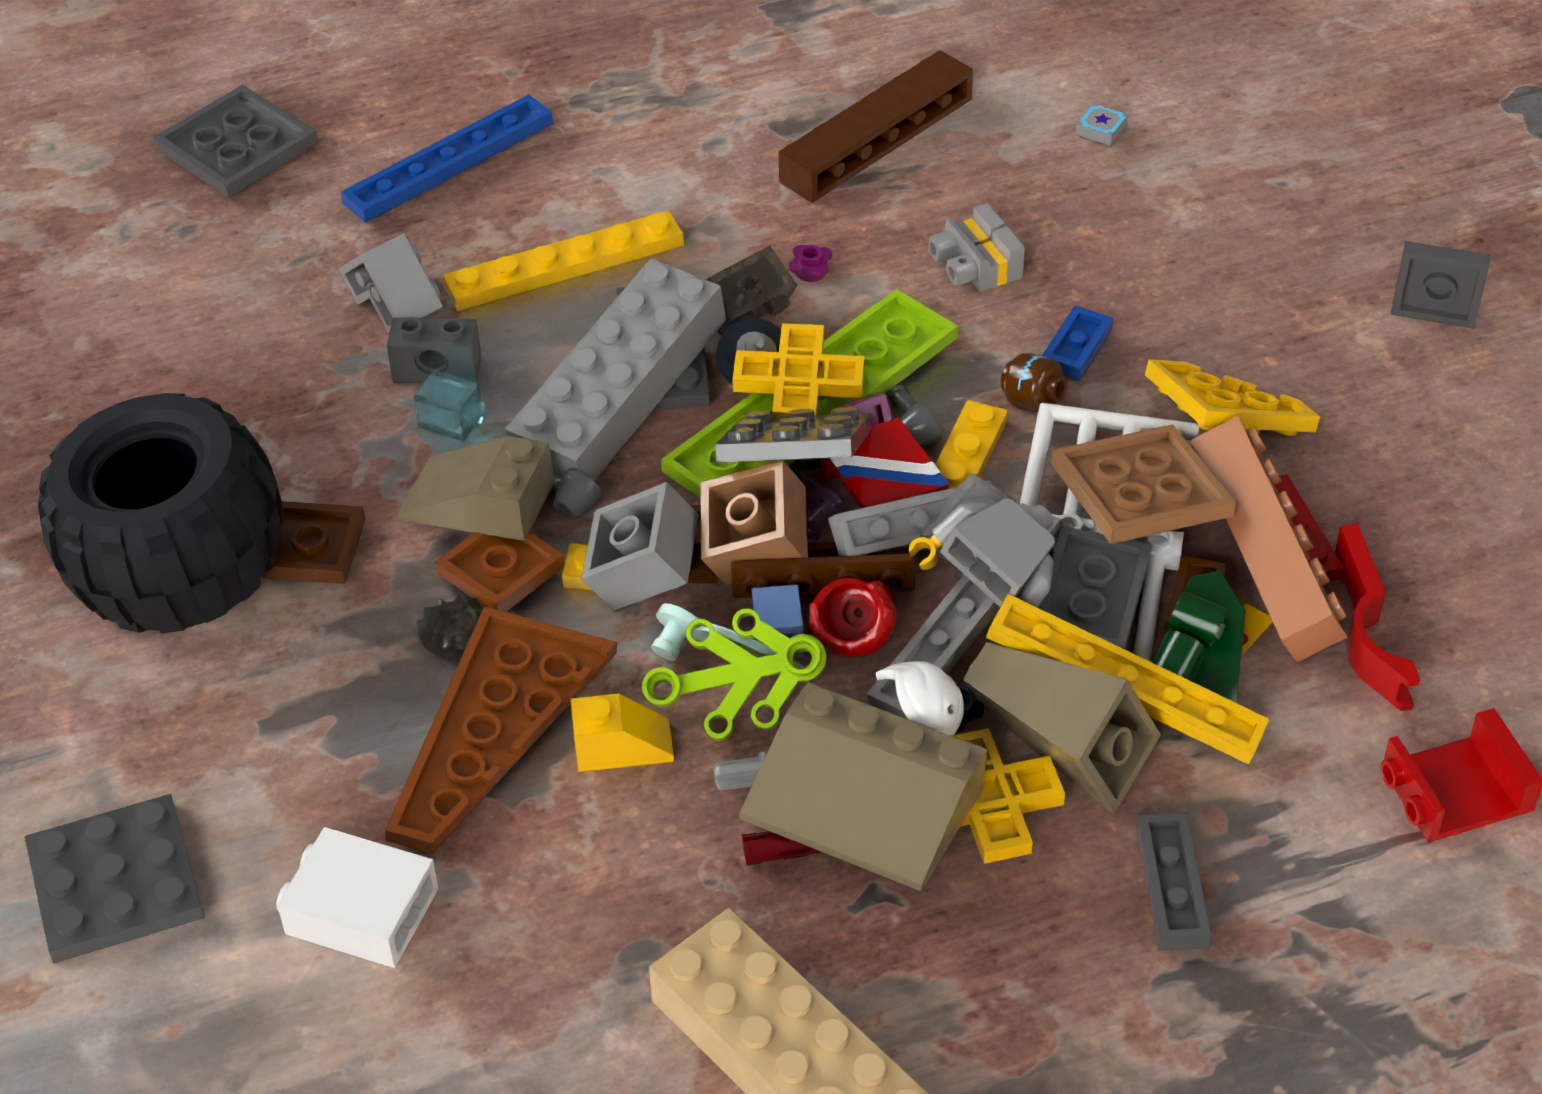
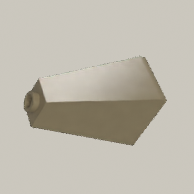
(1071, 713)

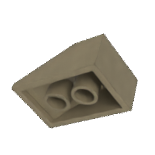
(483, 488)

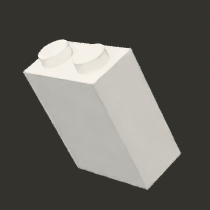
(357, 896)

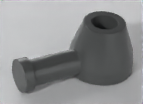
(916, 416)
(575, 493)

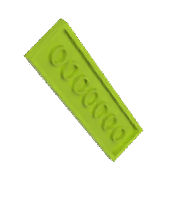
(891, 335)

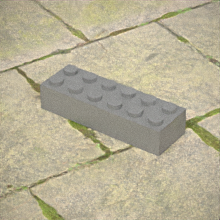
(621, 368)

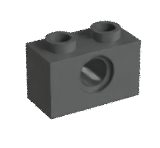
(432, 344)

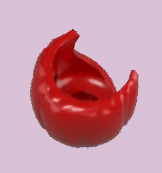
(840, 629)

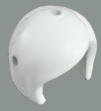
(926, 695)

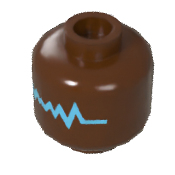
(1032, 381)

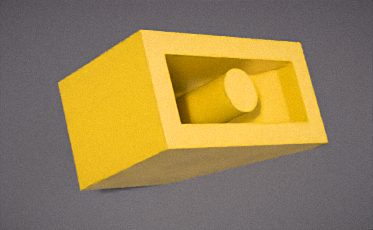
(618, 733)

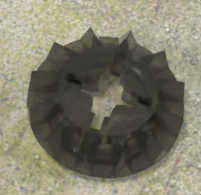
(452, 640)

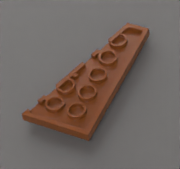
(498, 704)

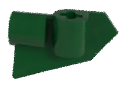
(1205, 636)

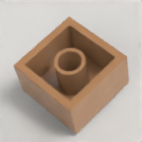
(753, 517)

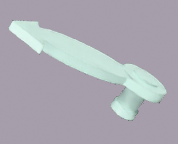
(676, 622)

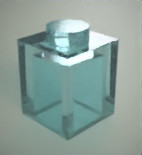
(449, 405)

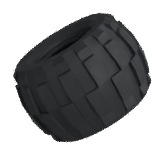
(160, 512)

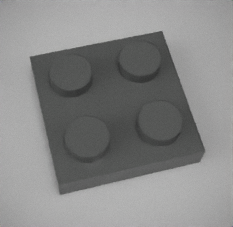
(1440, 284)

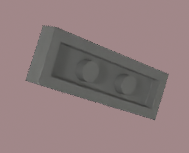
(1173, 881)

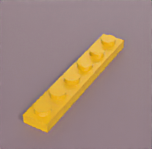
(562, 260)
(1162, 692)

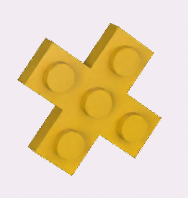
(798, 371)
(1005, 796)

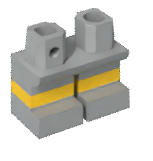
(980, 250)

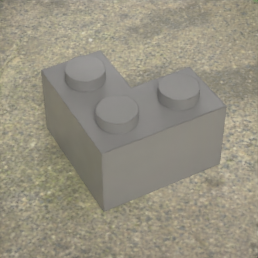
(392, 281)

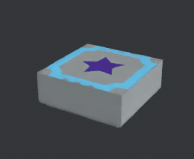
(1101, 124)

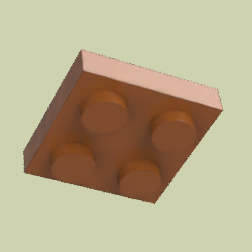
(499, 568)

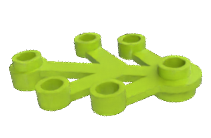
(742, 672)

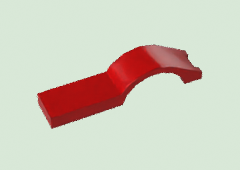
(1376, 667)

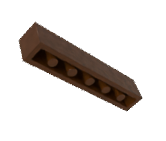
(875, 126)

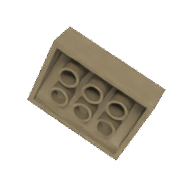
(865, 785)

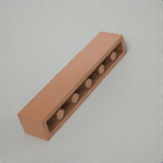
(1270, 542)

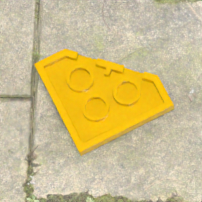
(1216, 401)

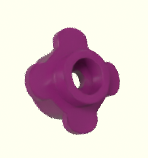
(810, 262)

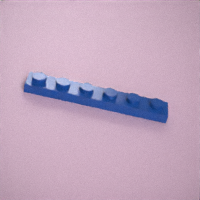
(446, 158)

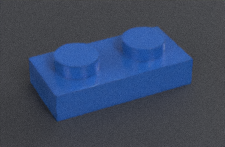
(1079, 340)

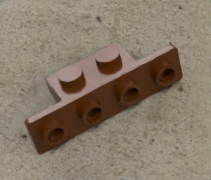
(820, 568)

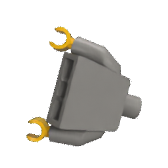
(996, 548)

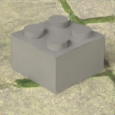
(640, 546)

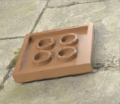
(1142, 483)

